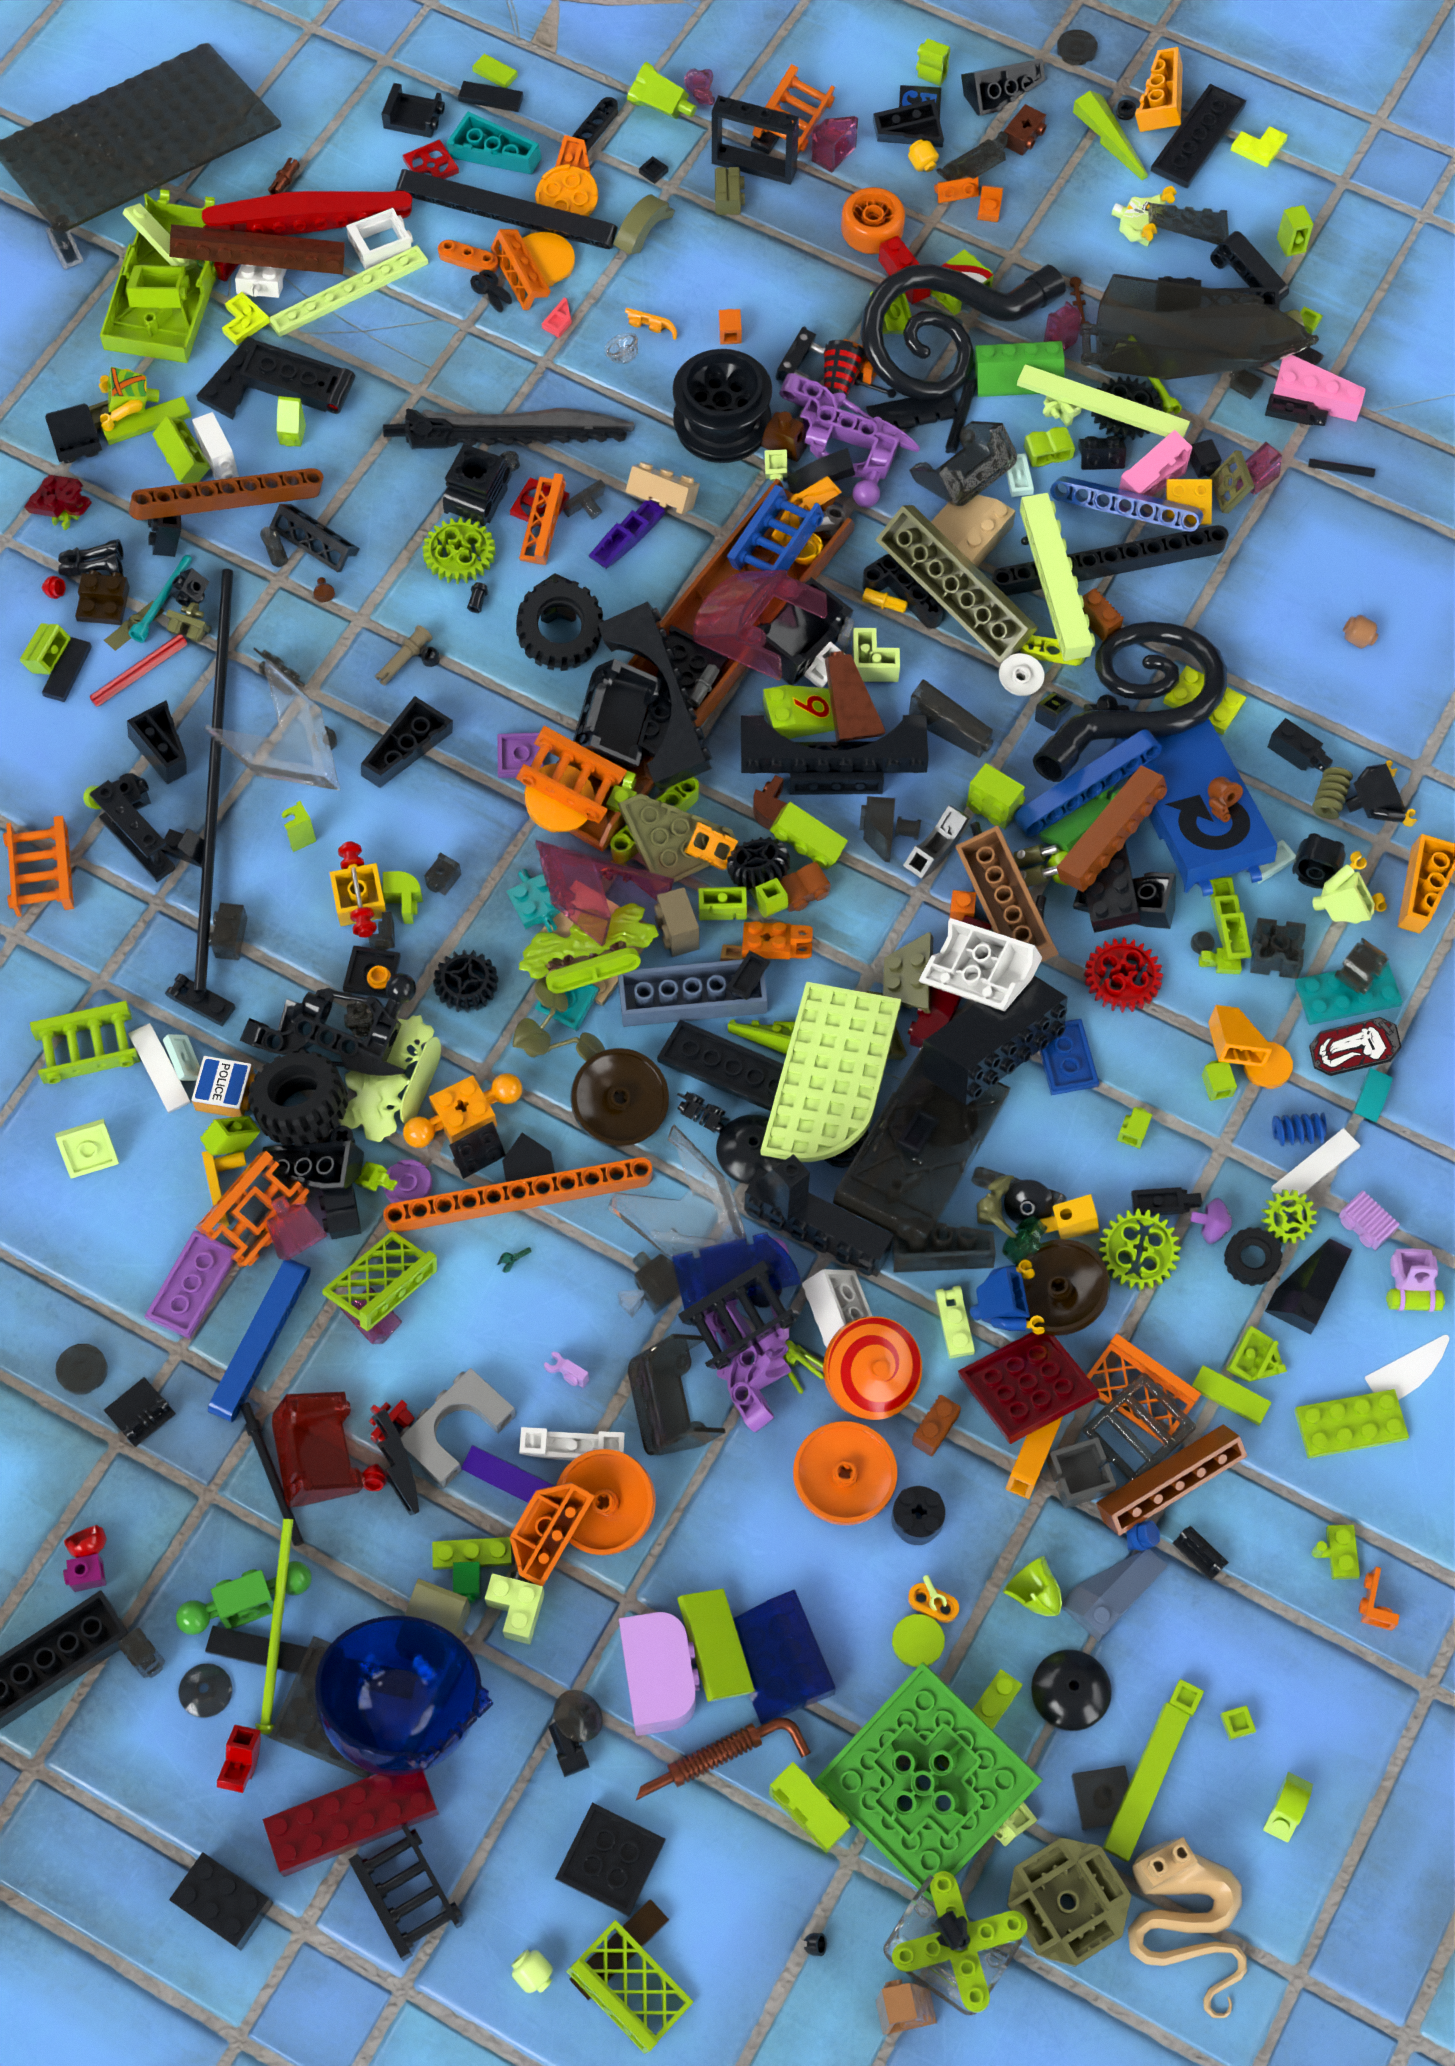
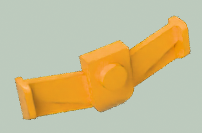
(817, 493)

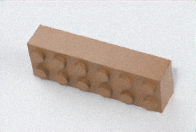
(1004, 891)

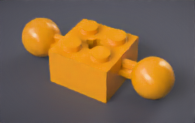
(453, 1100)

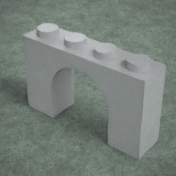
(466, 1394)

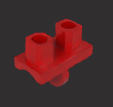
(398, 1414)

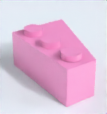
(1163, 462)

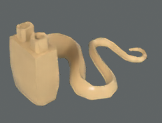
(1176, 1870)

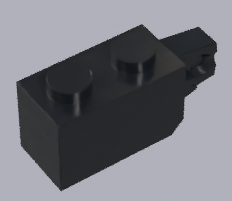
(1298, 747)

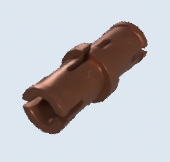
(284, 176)

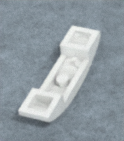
(159, 1068)
(564, 1445)

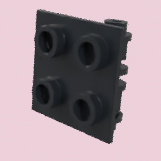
(695, 1102)
(477, 1150)
(139, 1412)

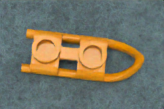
(655, 322)

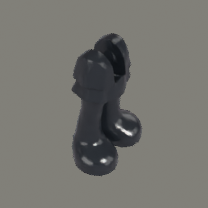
(73, 560)

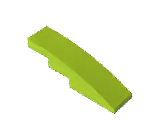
(1229, 919)

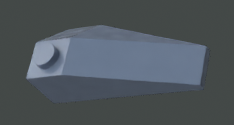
(1108, 1595)

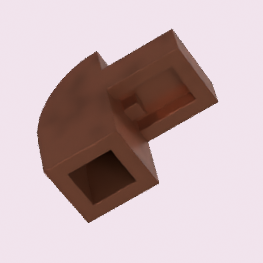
(766, 802)

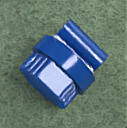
(1143, 1536)

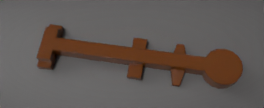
(1075, 283)

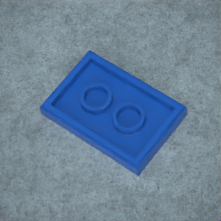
(1069, 1061)

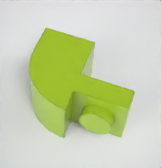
(404, 889)
(770, 897)
(1288, 1807)

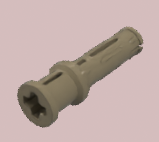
(410, 648)

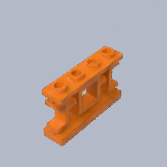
(237, 1195)

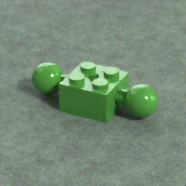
(241, 1599)

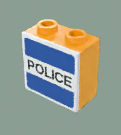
(223, 1087)

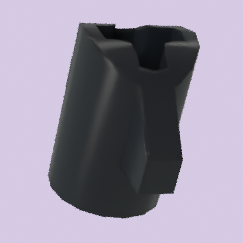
(952, 1931)

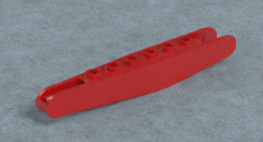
(304, 211)

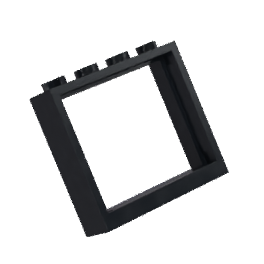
(749, 161)

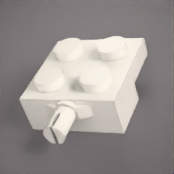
(260, 280)

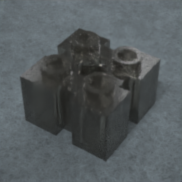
(1277, 948)

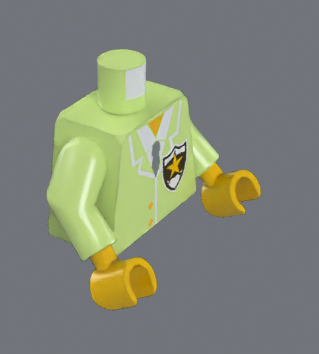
(1135, 216)
(1347, 895)

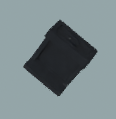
(412, 113)

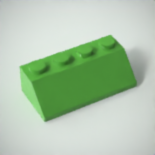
(1000, 365)

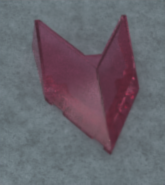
(578, 889)

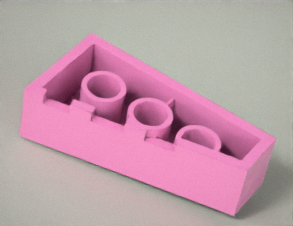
(1313, 384)

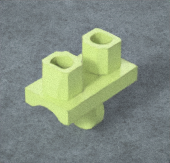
(1061, 410)

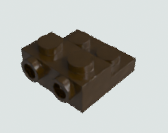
(102, 598)

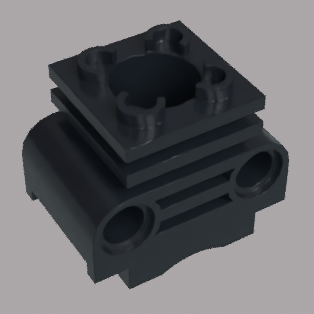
(476, 484)

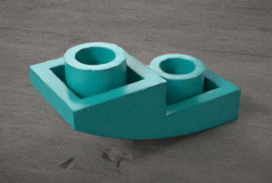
(1373, 1095)

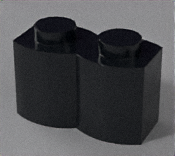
(341, 1212)

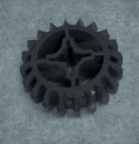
(758, 862)
(450, 973)

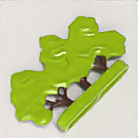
(623, 927)

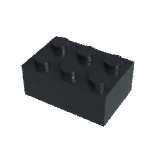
(221, 1901)

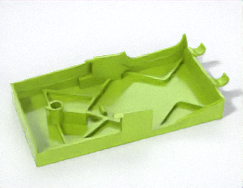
(159, 331)

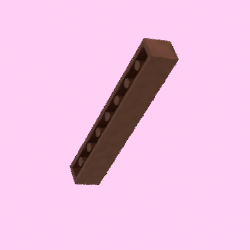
(256, 249)

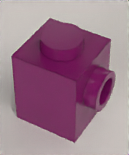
(85, 1573)

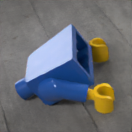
(1004, 1300)

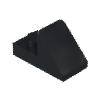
(1051, 710)
(184, 846)

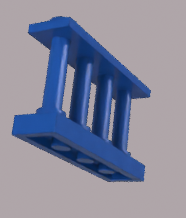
(765, 519)

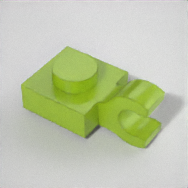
(622, 793)
(1219, 960)
(373, 1176)

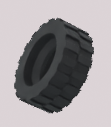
(1250, 1275)

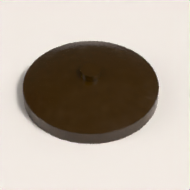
(619, 1097)
(1067, 1286)

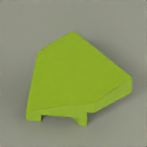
(1256, 1357)

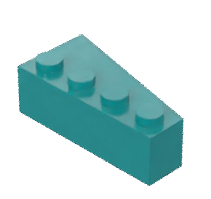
(492, 145)

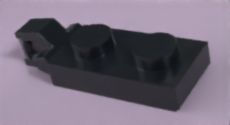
(1295, 410)
(1164, 1201)

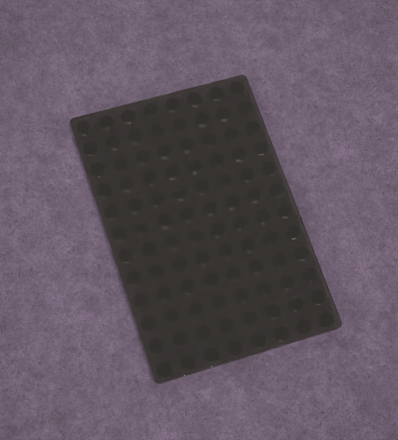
(134, 137)

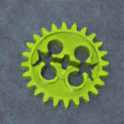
(459, 550)
(1161, 1255)

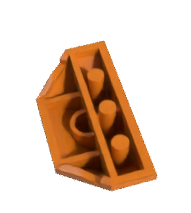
(547, 1528)

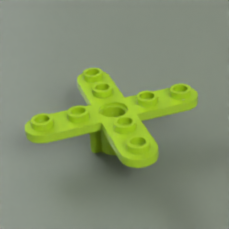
(965, 1963)

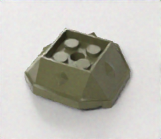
(1097, 1894)

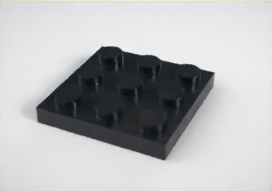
(610, 1859)

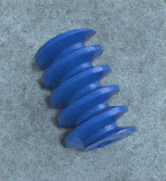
(1299, 1128)

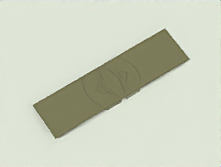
(121, 635)

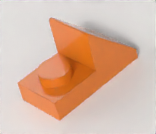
(990, 203)

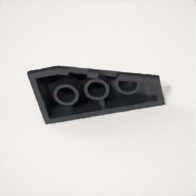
(319, 1164)

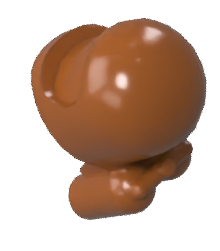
(1223, 795)

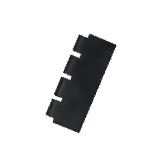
(907, 410)

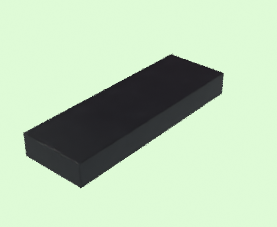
(490, 96)
(66, 669)

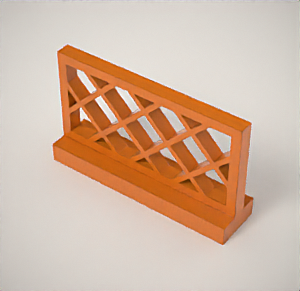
(1157, 1372)

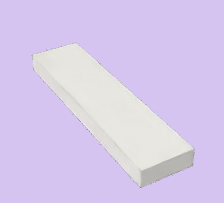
(1318, 1164)

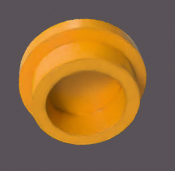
(378, 977)

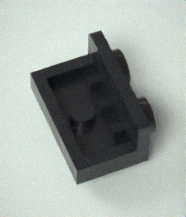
(1102, 453)

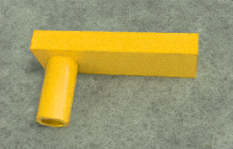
(219, 1164)

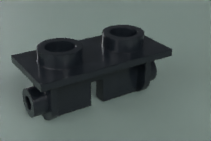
(1200, 1552)

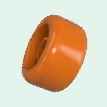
(871, 218)

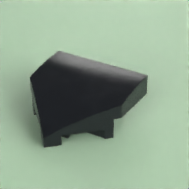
(527, 1160)

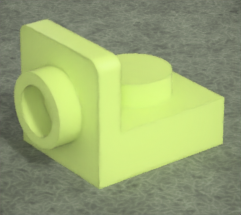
(1015, 1825)

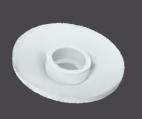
(1023, 666)

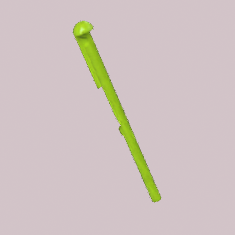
(276, 1626)

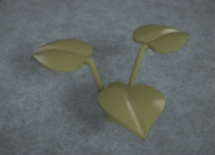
(537, 1041)

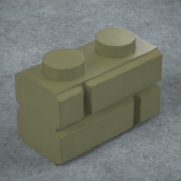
(727, 191)

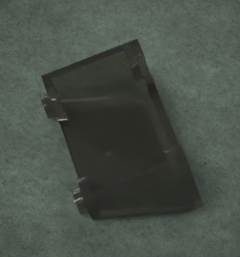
(984, 459)

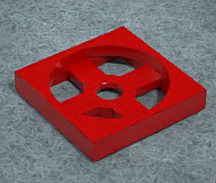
(423, 153)
(523, 497)

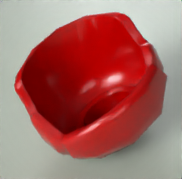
(86, 1542)

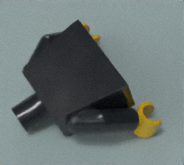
(1380, 795)

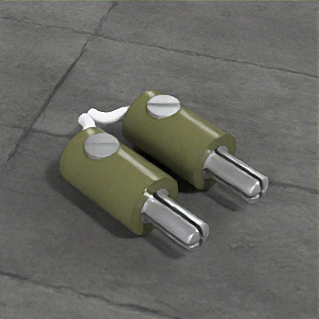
(1032, 856)

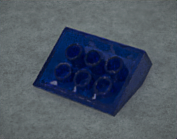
(782, 1658)

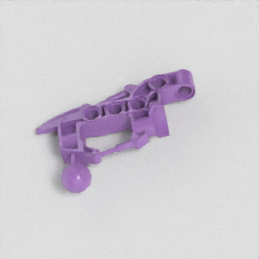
(882, 436)
(749, 1377)

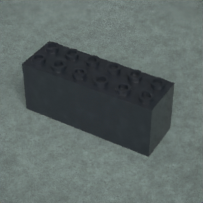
(990, 1043)

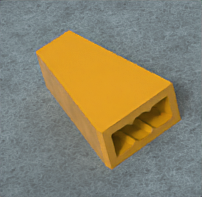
(1031, 1460)

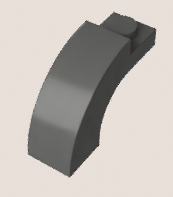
(938, 844)

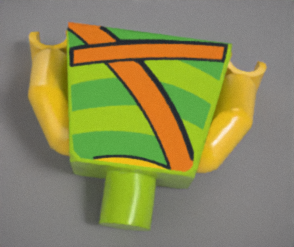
(126, 395)

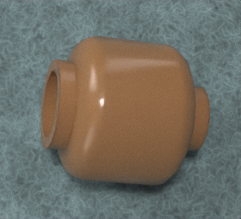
(1360, 631)

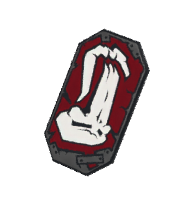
(1355, 1046)

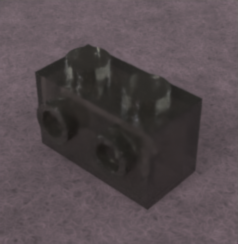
(229, 931)

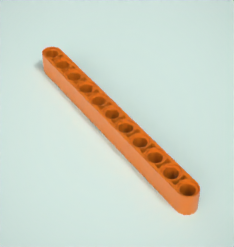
(507, 1189)

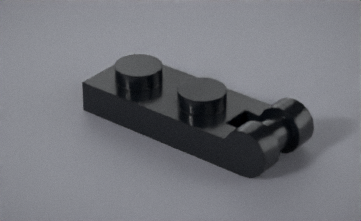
(207, 1005)

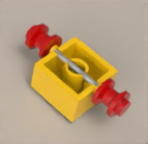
(357, 891)

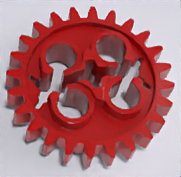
(1123, 975)

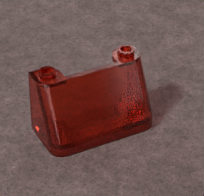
(314, 1448)

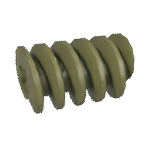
(1332, 792)

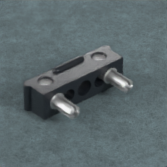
(796, 354)

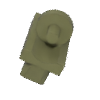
(178, 620)

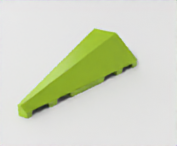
(1098, 116)
(772, 1036)

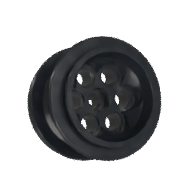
(721, 405)

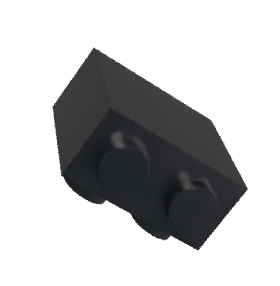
(164, 535)

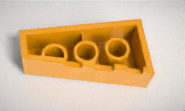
(1163, 94)
(1426, 879)

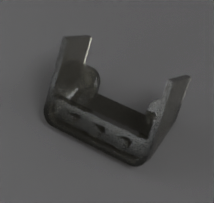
(661, 1398)

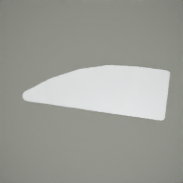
(1410, 1370)

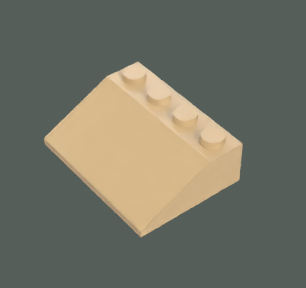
(975, 526)

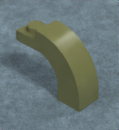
(640, 222)

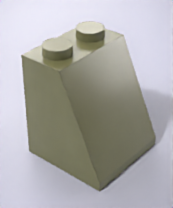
(439, 1606)

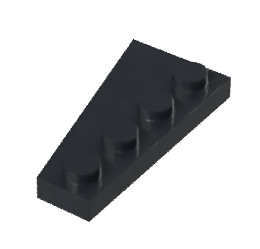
(223, 390)

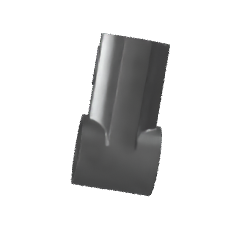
(832, 520)

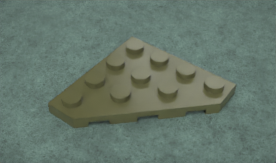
(665, 833)

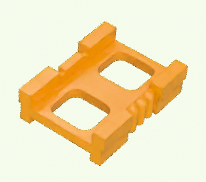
(708, 853)

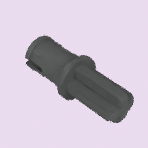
(703, 685)

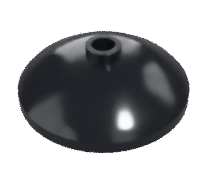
(735, 1153)
(1061, 1705)

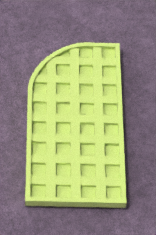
(830, 1073)

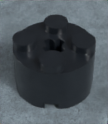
(1318, 860)
(904, 1520)

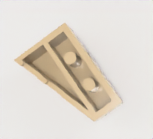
(663, 487)

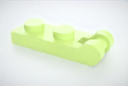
(954, 1322)

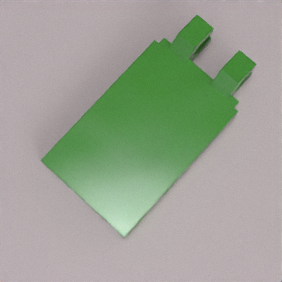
(1071, 828)

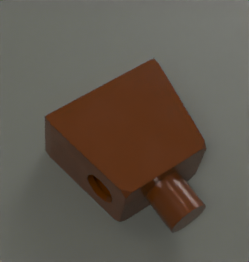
(785, 433)

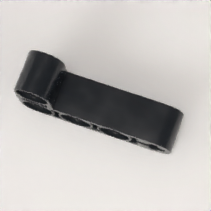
(1249, 265)
(925, 609)

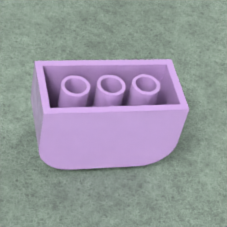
(659, 1672)

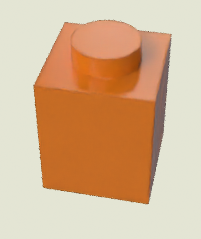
(730, 326)
(962, 904)

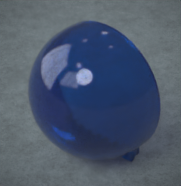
(398, 1694)

